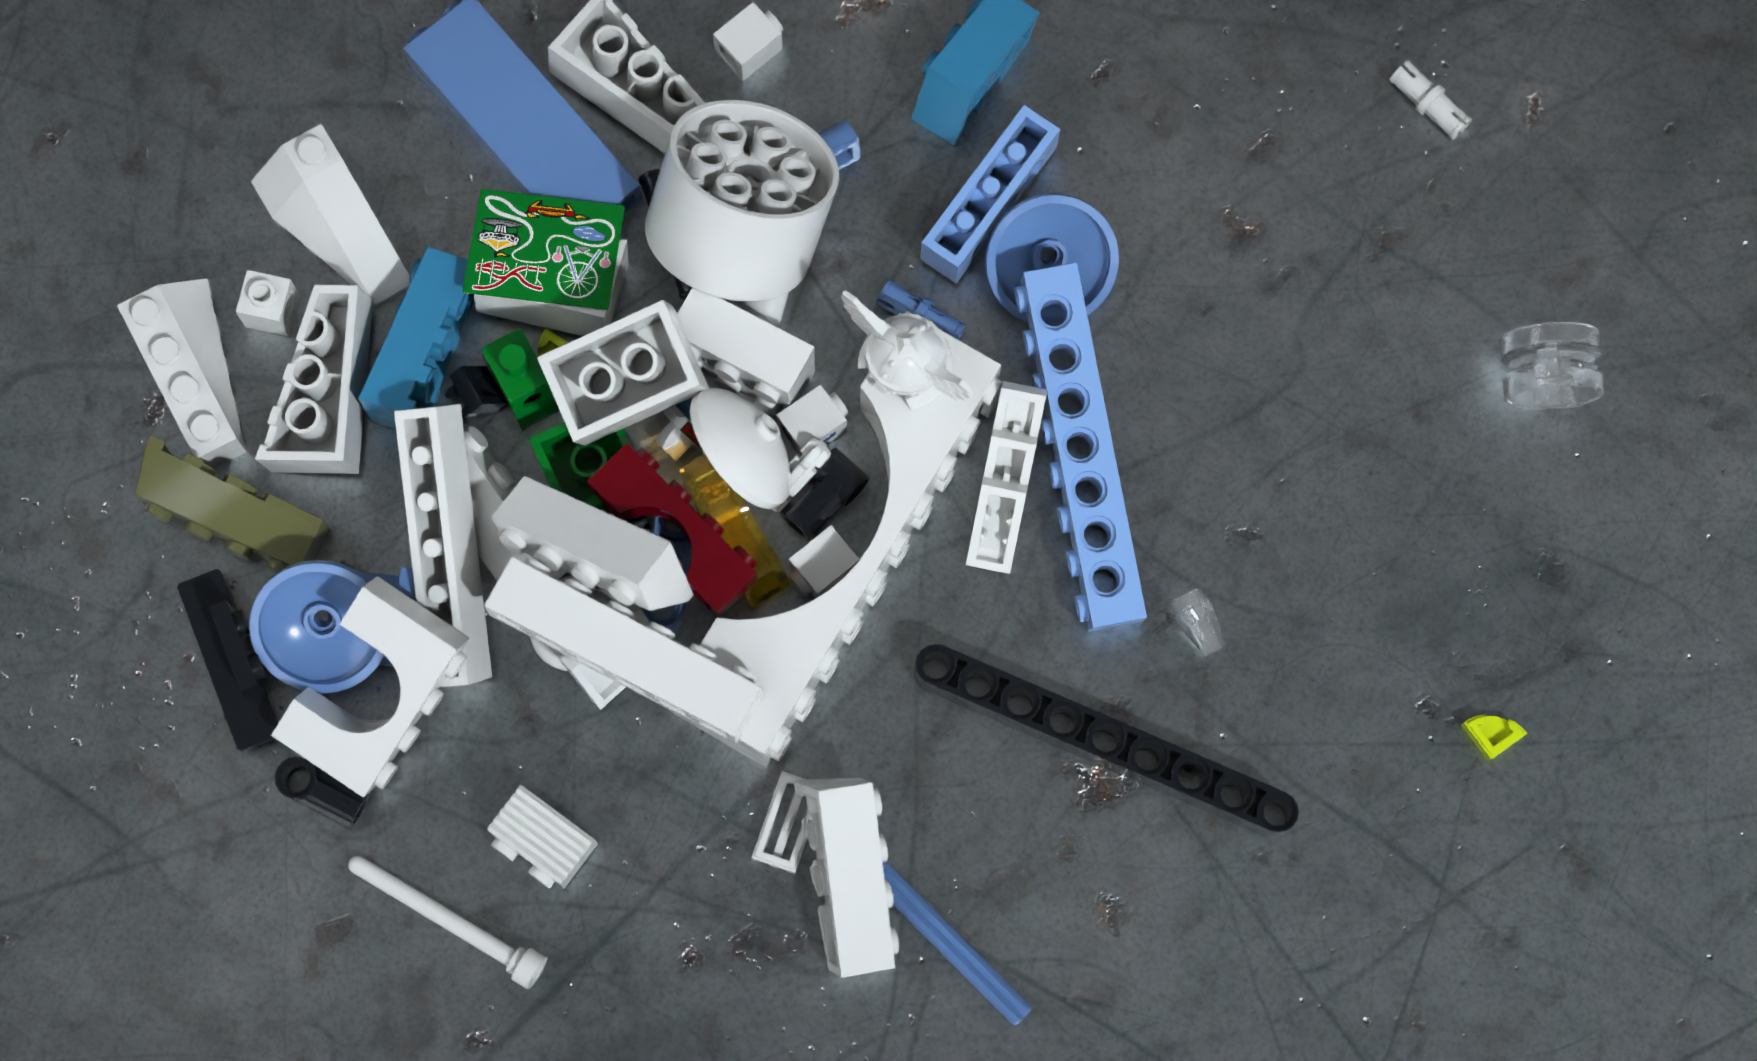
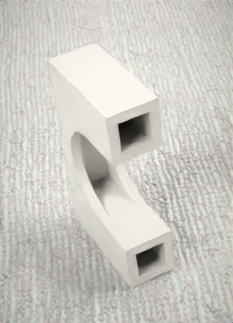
(422, 653)

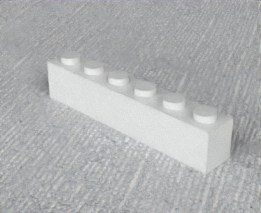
(443, 528)
(624, 649)

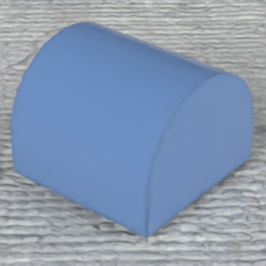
(842, 142)

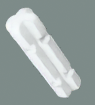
(803, 467)

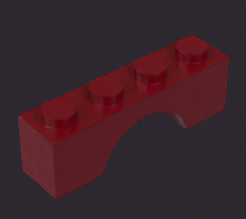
(634, 489)

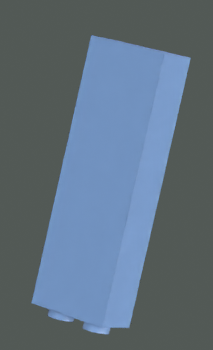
(515, 110)

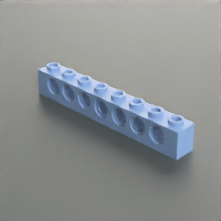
(1062, 289)

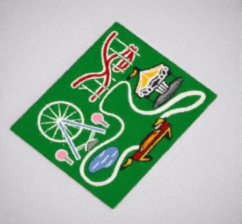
(544, 249)

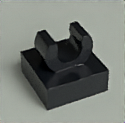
(477, 391)

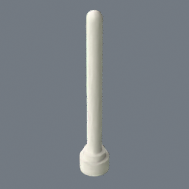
(521, 963)

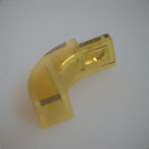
(730, 510)

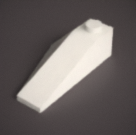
(322, 206)

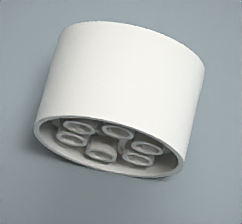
(741, 200)

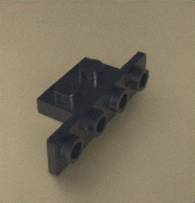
(229, 660)

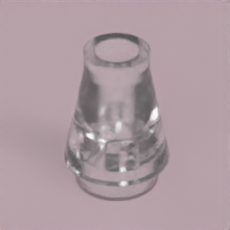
(1198, 620)

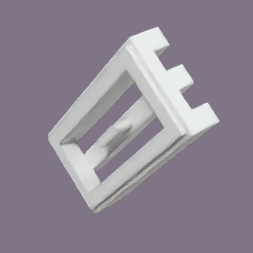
(776, 859)

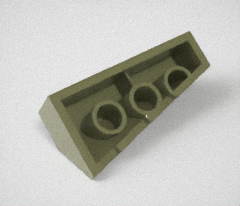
(226, 509)

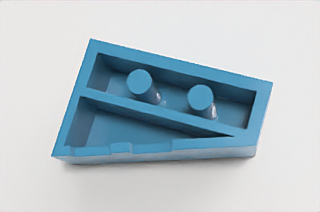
(971, 63)

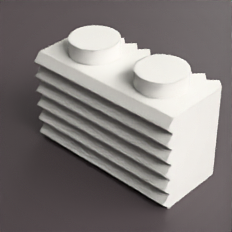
(541, 838)

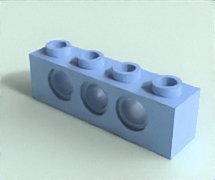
(989, 194)

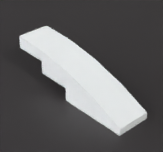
(1006, 477)

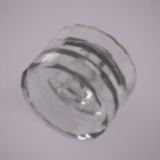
(1552, 366)

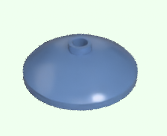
(1058, 222)
(297, 642)

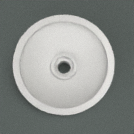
(742, 446)

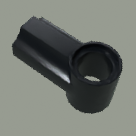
(830, 488)
(323, 793)

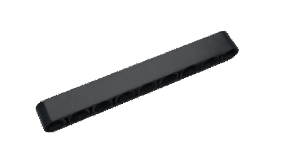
(1128, 740)

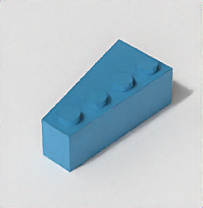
(420, 339)

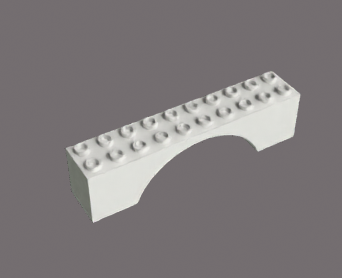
(802, 645)

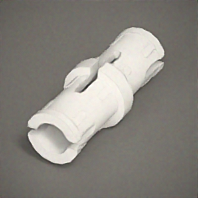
(1430, 99)

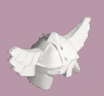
(906, 356)

